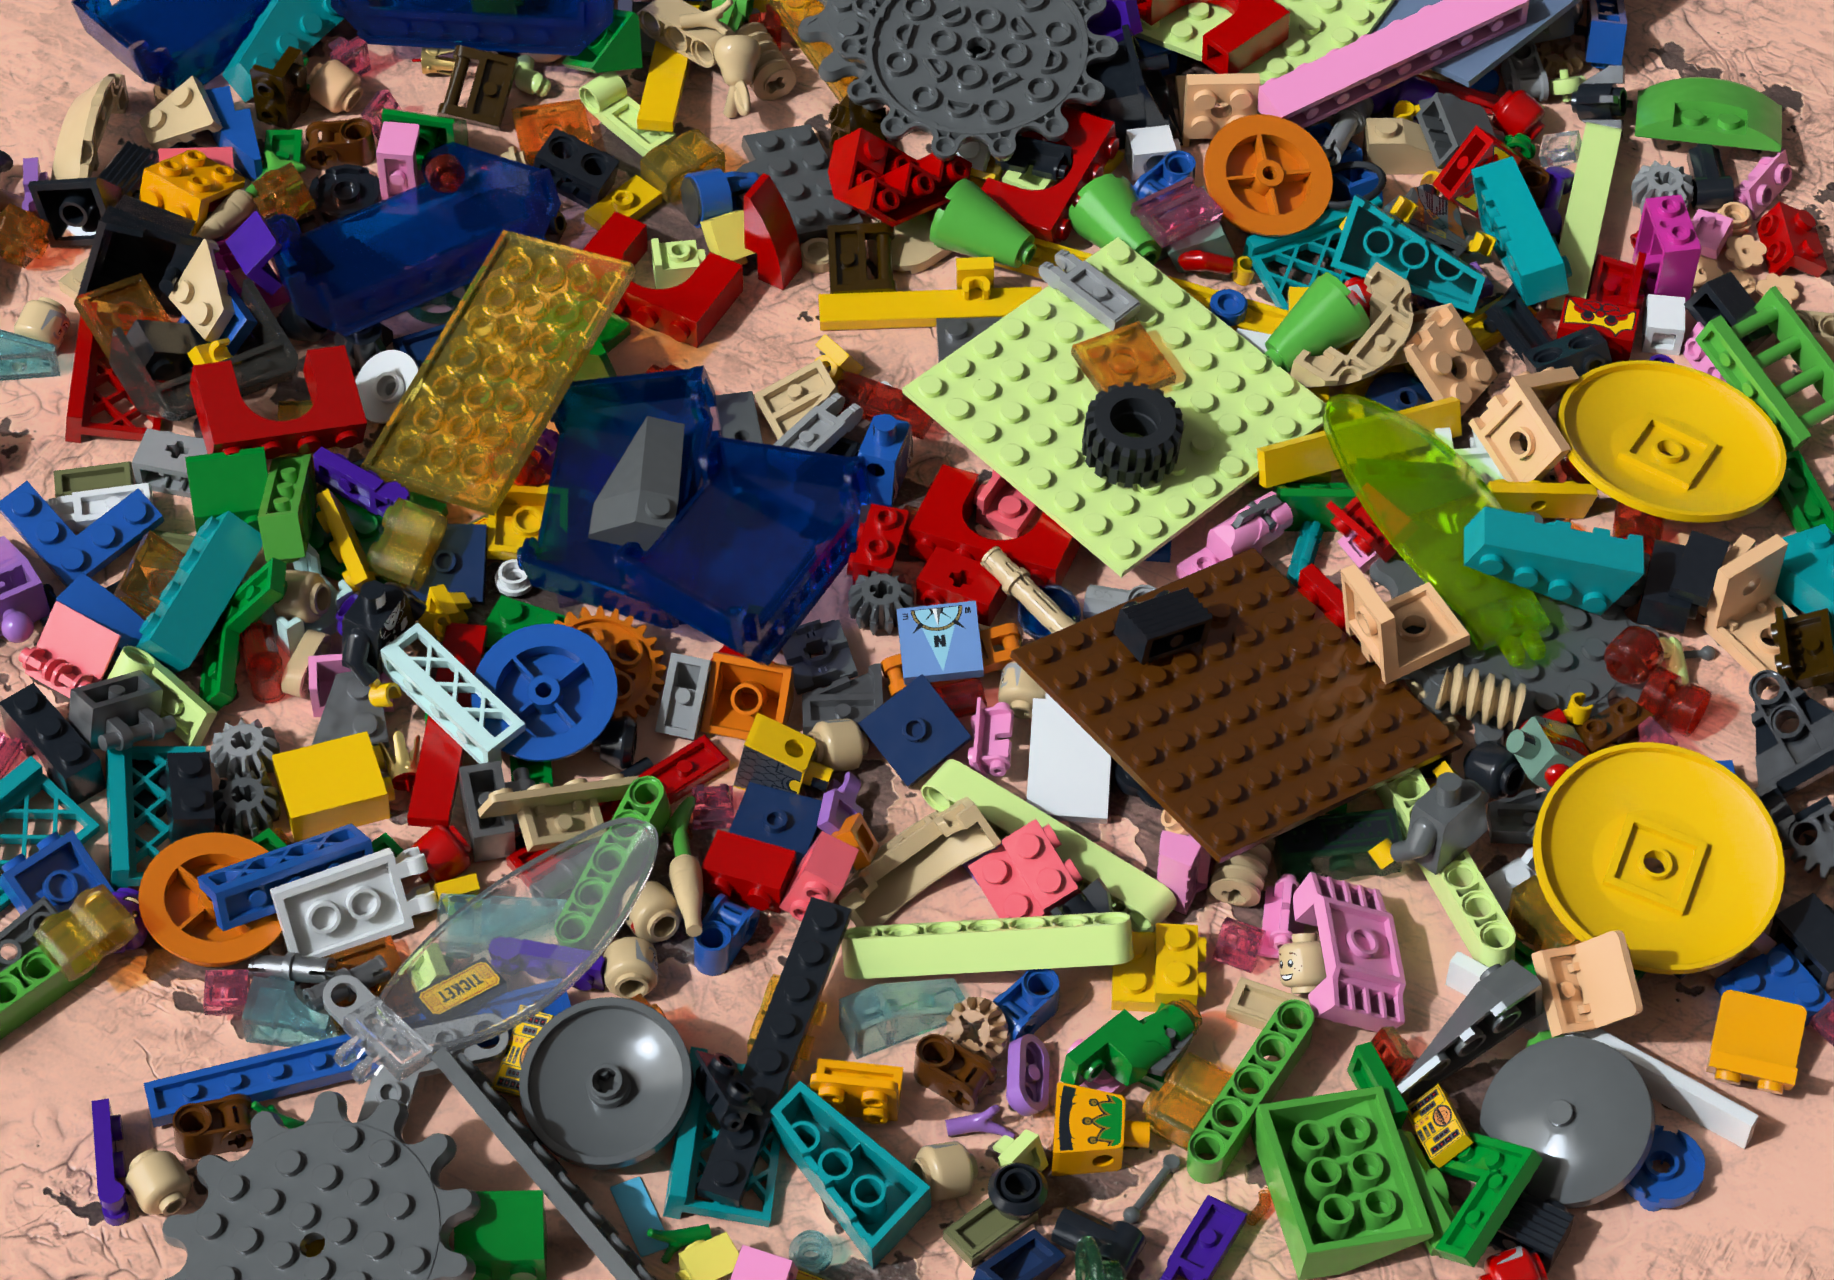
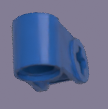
(1170, 170)
(723, 935)
(1024, 1009)

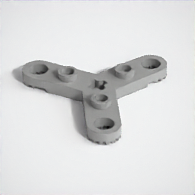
(385, 1085)

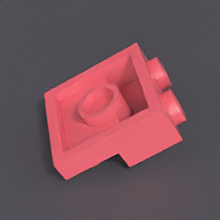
(1027, 874)

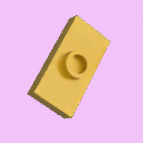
(631, 199)

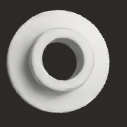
(504, 579)

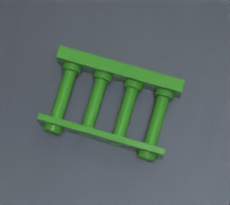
(1745, 372)

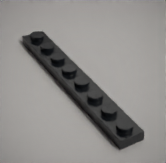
(777, 1048)

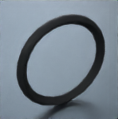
(1359, 165)

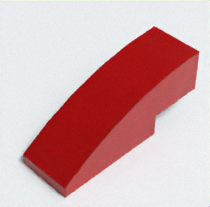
(771, 233)

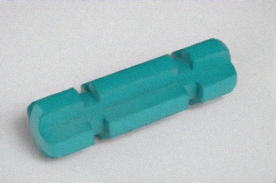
(1305, 549)

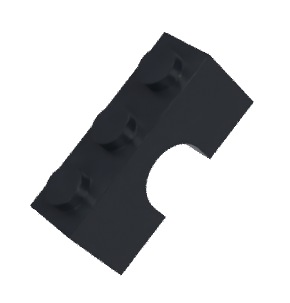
(60, 748)

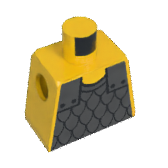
(780, 759)

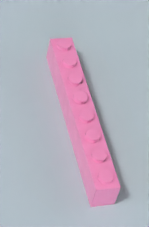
(1387, 58)

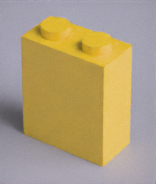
(333, 785)

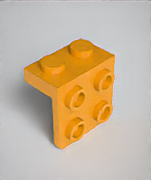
(188, 185)
(1756, 1041)
(859, 1089)

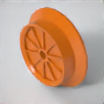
(1268, 175)
(184, 916)

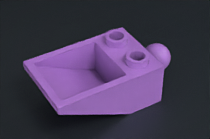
(20, 594)

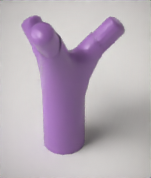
(977, 1123)

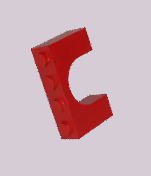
(1237, 41)
(1047, 210)
(683, 311)
(231, 425)
(943, 520)

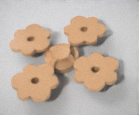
(1745, 253)

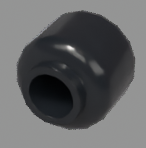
(1494, 769)

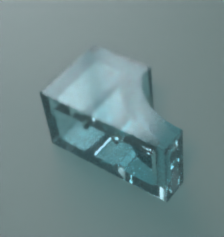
(278, 1017)

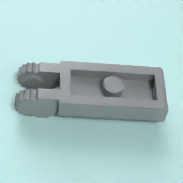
(1090, 289)
(821, 427)

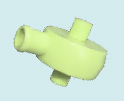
(1565, 84)

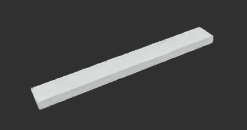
(1664, 1082)

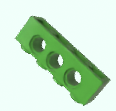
(288, 508)

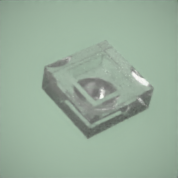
(1560, 149)

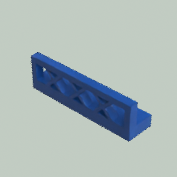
(242, 889)

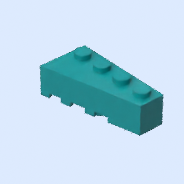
(278, 27)
(1521, 233)
(1432, 271)
(1553, 558)
(1808, 571)
(199, 590)
(854, 1176)

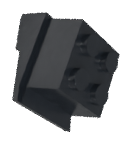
(1134, 90)
(141, 240)

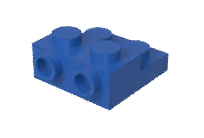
(56, 871)

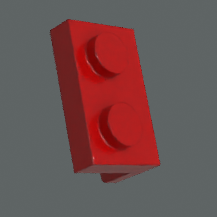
(1791, 241)
(1618, 281)
(1356, 520)
(878, 541)
(1324, 595)

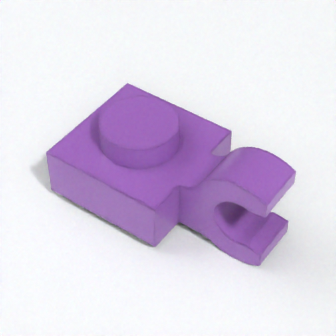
(31, 172)
(839, 803)

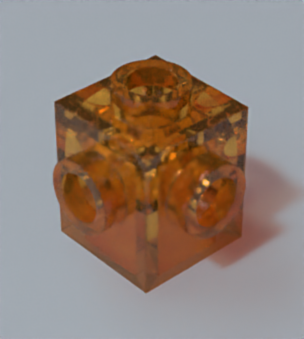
(282, 193)
(22, 236)

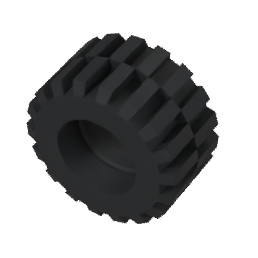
(1132, 411)

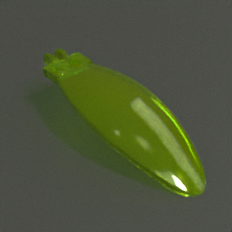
(1421, 502)

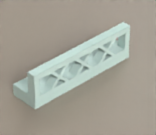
(439, 705)

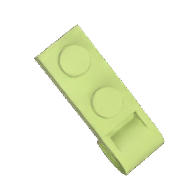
(608, 102)
(189, 710)

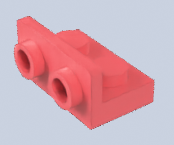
(1003, 507)

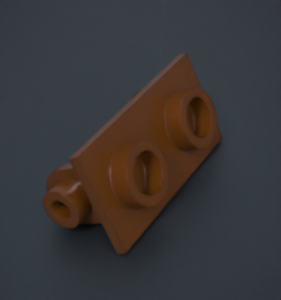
(1613, 725)

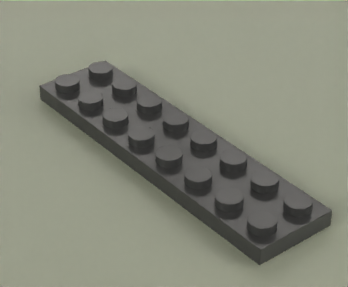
(541, 1167)

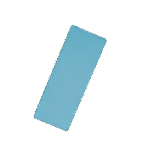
(638, 1215)

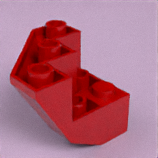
(888, 182)

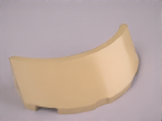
(85, 125)
(1389, 330)
(916, 861)

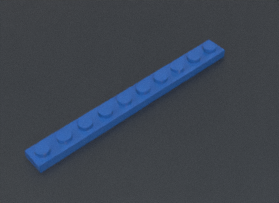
(268, 1074)

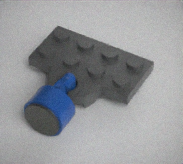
(798, 170)

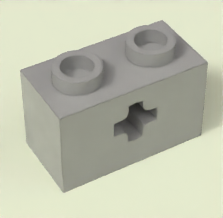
(163, 463)

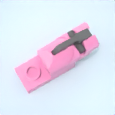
(1249, 528)

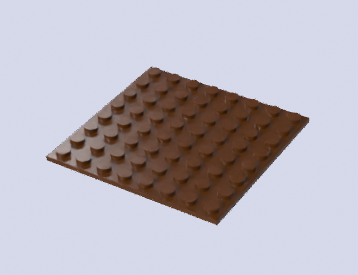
(1251, 726)

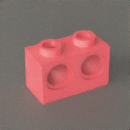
(819, 874)

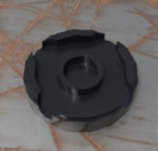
(344, 191)

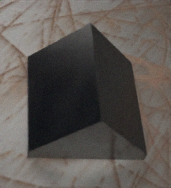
(73, 207)

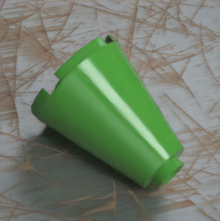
(1105, 215)
(981, 228)
(1316, 322)

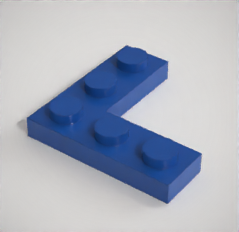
(90, 549)

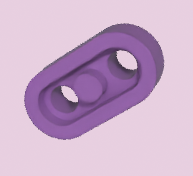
(1027, 1075)

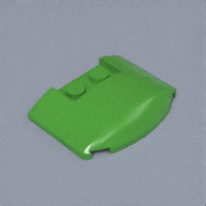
(1709, 113)

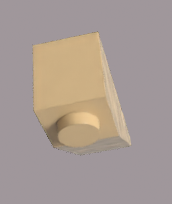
(1397, 146)

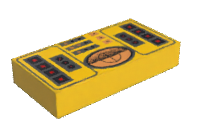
(510, 1067)
(1439, 1126)

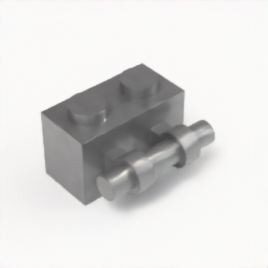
(119, 712)
(490, 836)

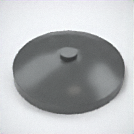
(606, 1083)
(1579, 1112)

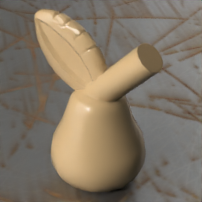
(737, 60)

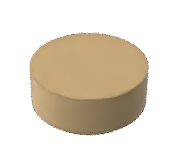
(815, 255)

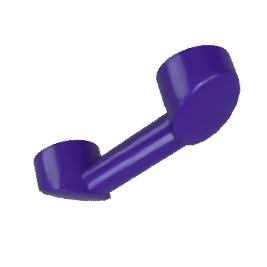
(1559, 184)

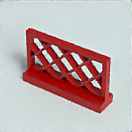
(83, 393)

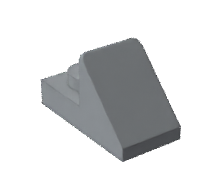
(684, 696)

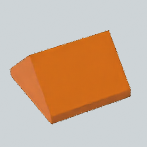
(741, 690)

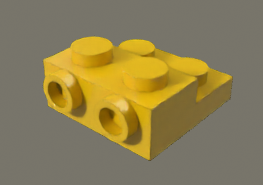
(515, 521)
(1161, 969)

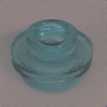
(811, 1241)

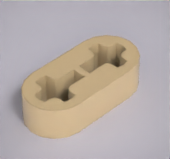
(296, 674)

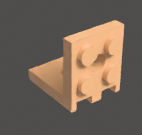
(1200, 92)
(1437, 340)
(1524, 411)
(1745, 604)
(1383, 626)

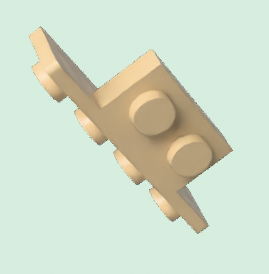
(557, 812)

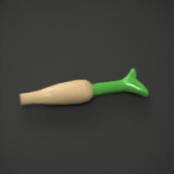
(239, 203)
(685, 869)

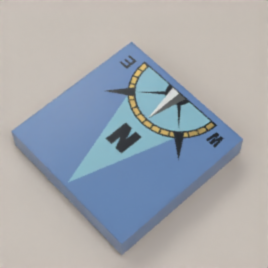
(940, 642)

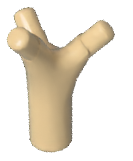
(706, 18)

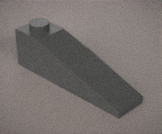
(643, 487)
(1491, 1012)

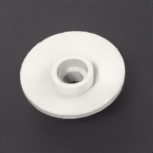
(379, 378)

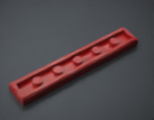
(440, 754)
(678, 773)

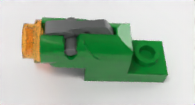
(1134, 1047)

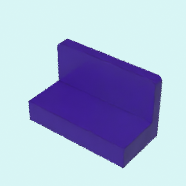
(1117, 14)
(253, 247)

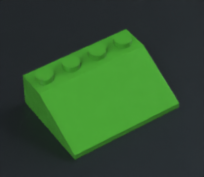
(1339, 1180)

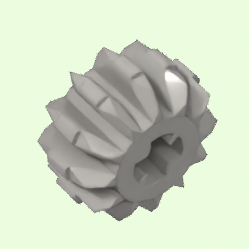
(1661, 181)
(243, 750)

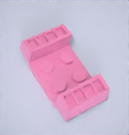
(1183, 867)
(1358, 952)

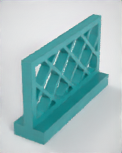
(1267, 249)
(17, 790)
(122, 806)
(687, 1161)

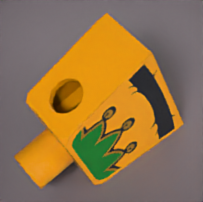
(1092, 1131)

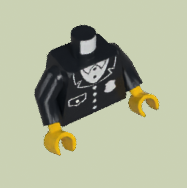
(372, 623)

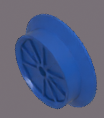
(553, 664)

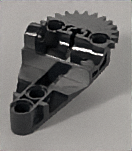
(1792, 762)

